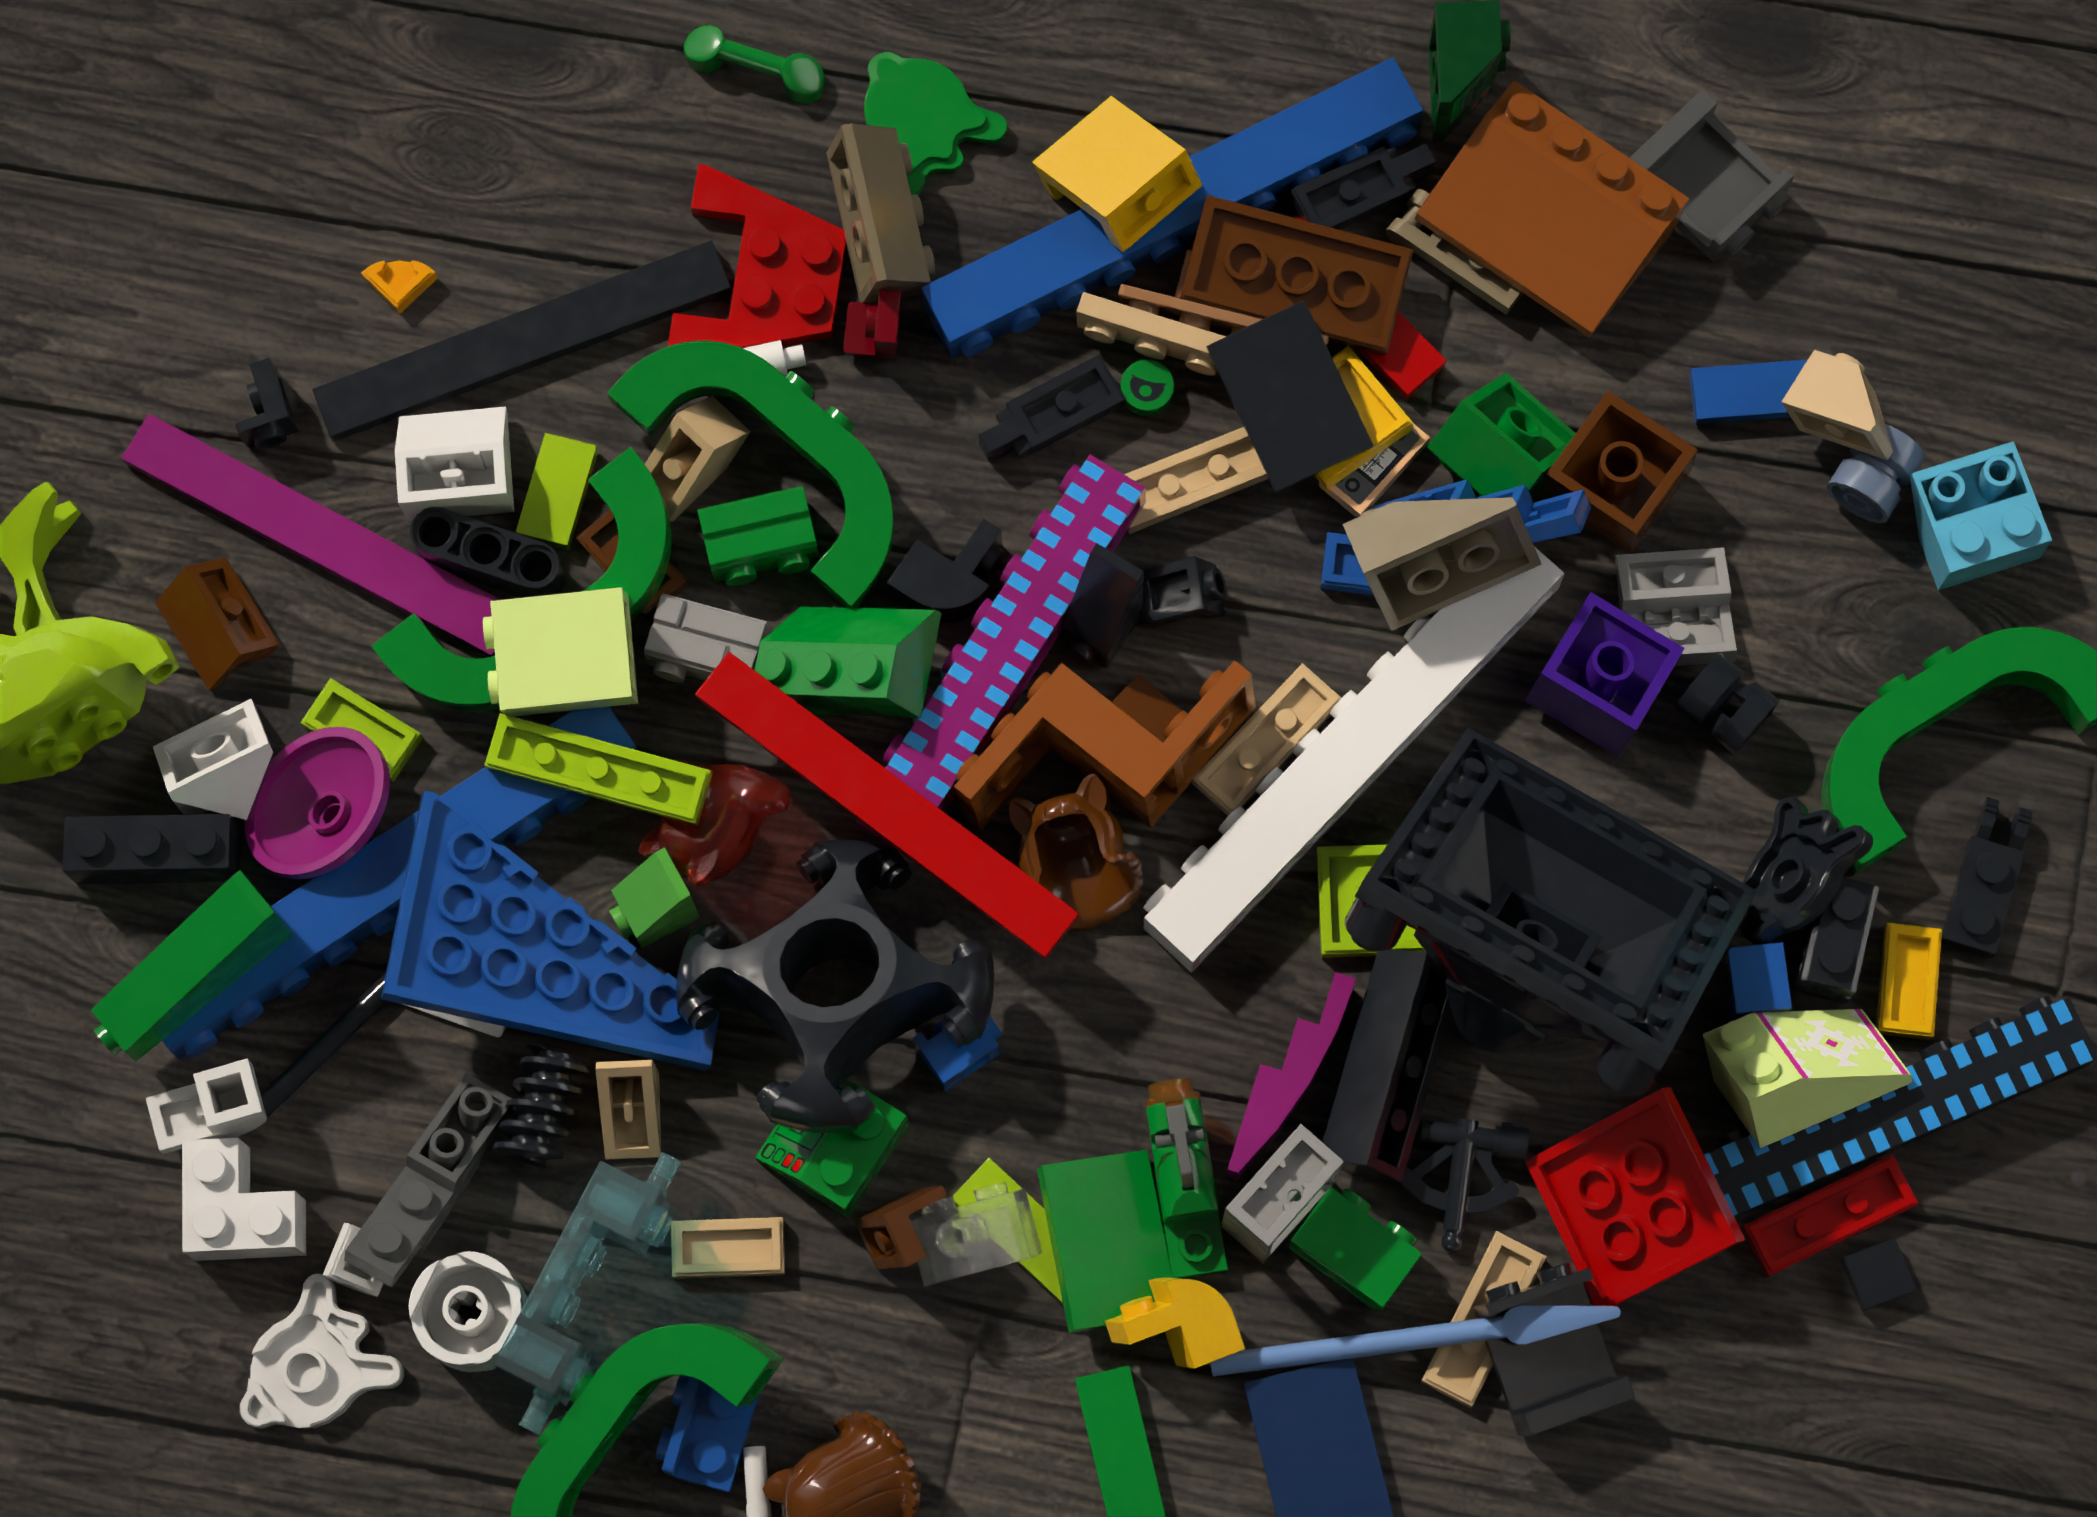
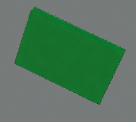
(1103, 1234)

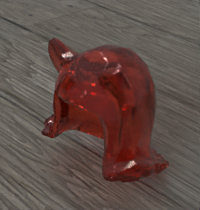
(727, 827)

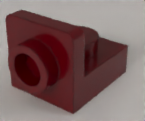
(874, 328)

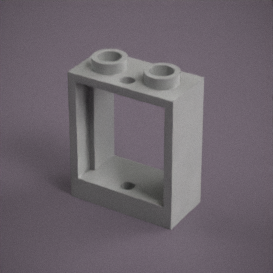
(1281, 1193)

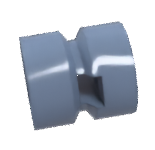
(1872, 484)

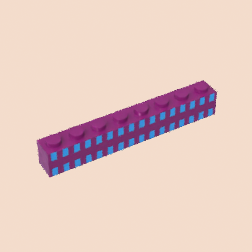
(1012, 632)

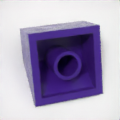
(1604, 674)

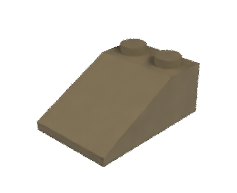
(1438, 552)

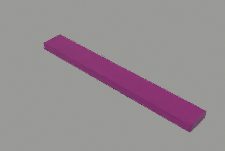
(311, 531)

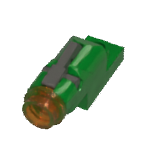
(1185, 1179)

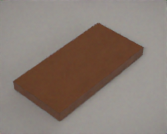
(1269, 261)

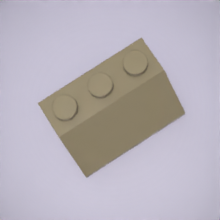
(879, 211)

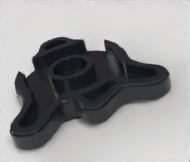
(1798, 869)

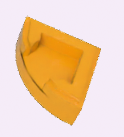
(399, 281)

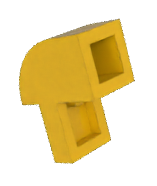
(1189, 1312)

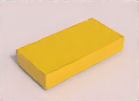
(1908, 981)

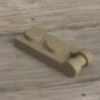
(1450, 259)

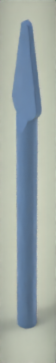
(1519, 1324)

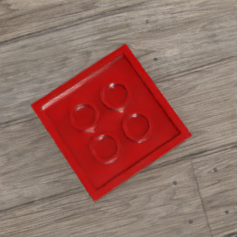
(1635, 1199)

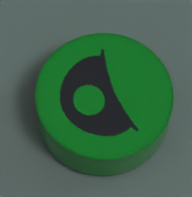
(1147, 387)

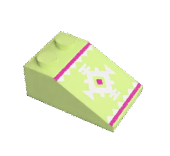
(1800, 1068)

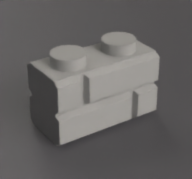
(696, 637)

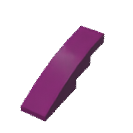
(1278, 1091)

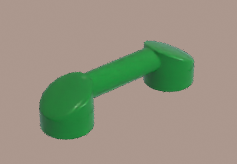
(801, 74)

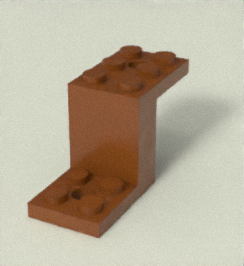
(1102, 739)

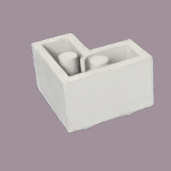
(224, 1217)

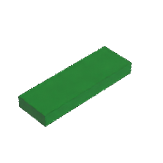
(1119, 1444)

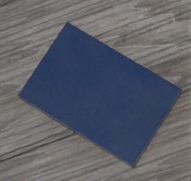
(1318, 1443)

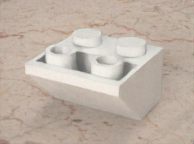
(454, 462)

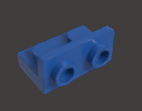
(706, 1436)

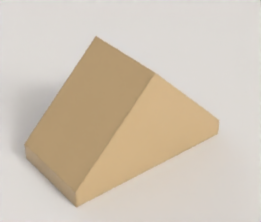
(629, 1108)

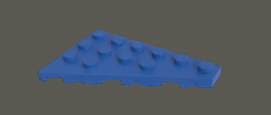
(510, 951)

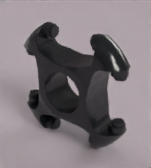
(842, 1037)

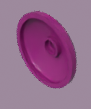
(318, 803)

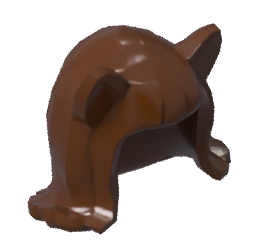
(1077, 852)
(851, 1476)

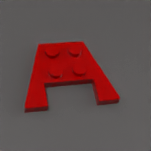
(784, 271)

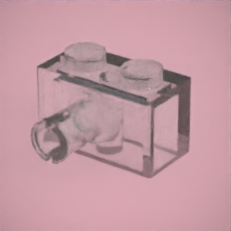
(977, 1234)

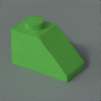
(652, 901)

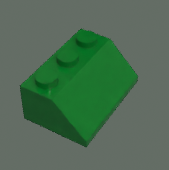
(852, 659)

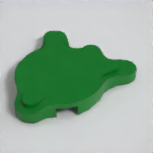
(928, 112)

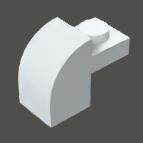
(218, 1106)

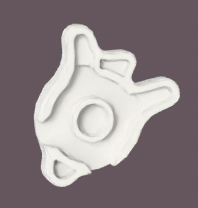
(312, 1364)

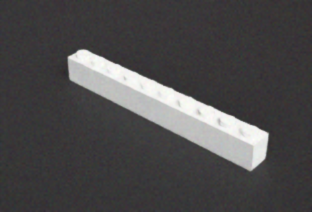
(1339, 764)

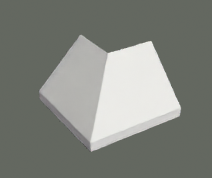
(217, 763)

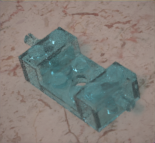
(610, 1208)

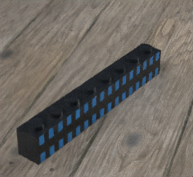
(1945, 1090)

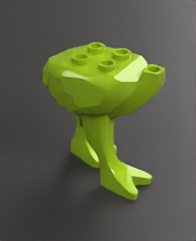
(59, 678)

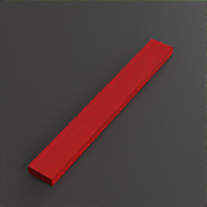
(887, 805)

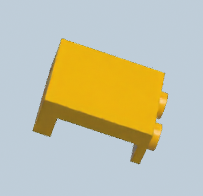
(1119, 172)

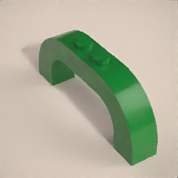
(711, 368)
(638, 568)
(2021, 656)
(609, 1399)

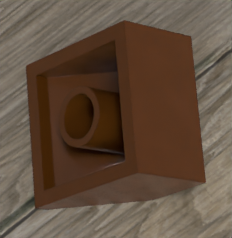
(1625, 468)

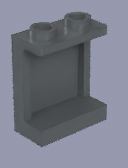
(1720, 175)

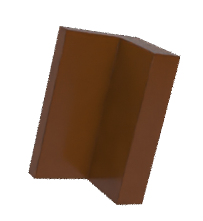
(215, 620)
(889, 1231)

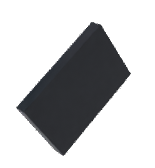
(1289, 396)

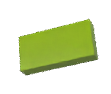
(557, 490)
(343, 708)

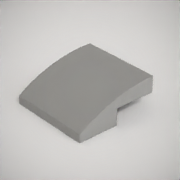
(1682, 598)

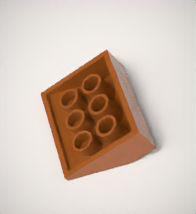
(1552, 209)

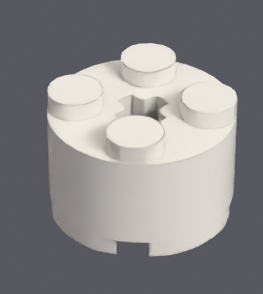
(461, 1281)

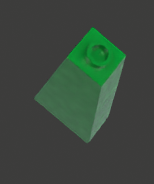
(190, 968)

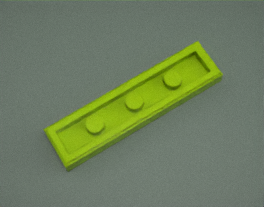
(598, 769)

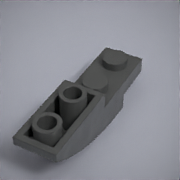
(430, 1182)

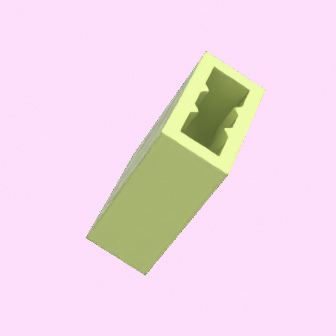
(561, 652)

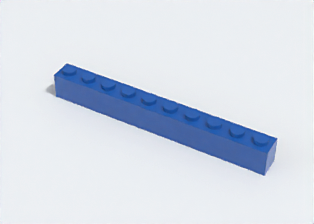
(1248, 168)
(366, 890)

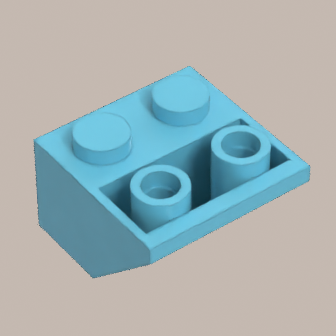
(1977, 516)

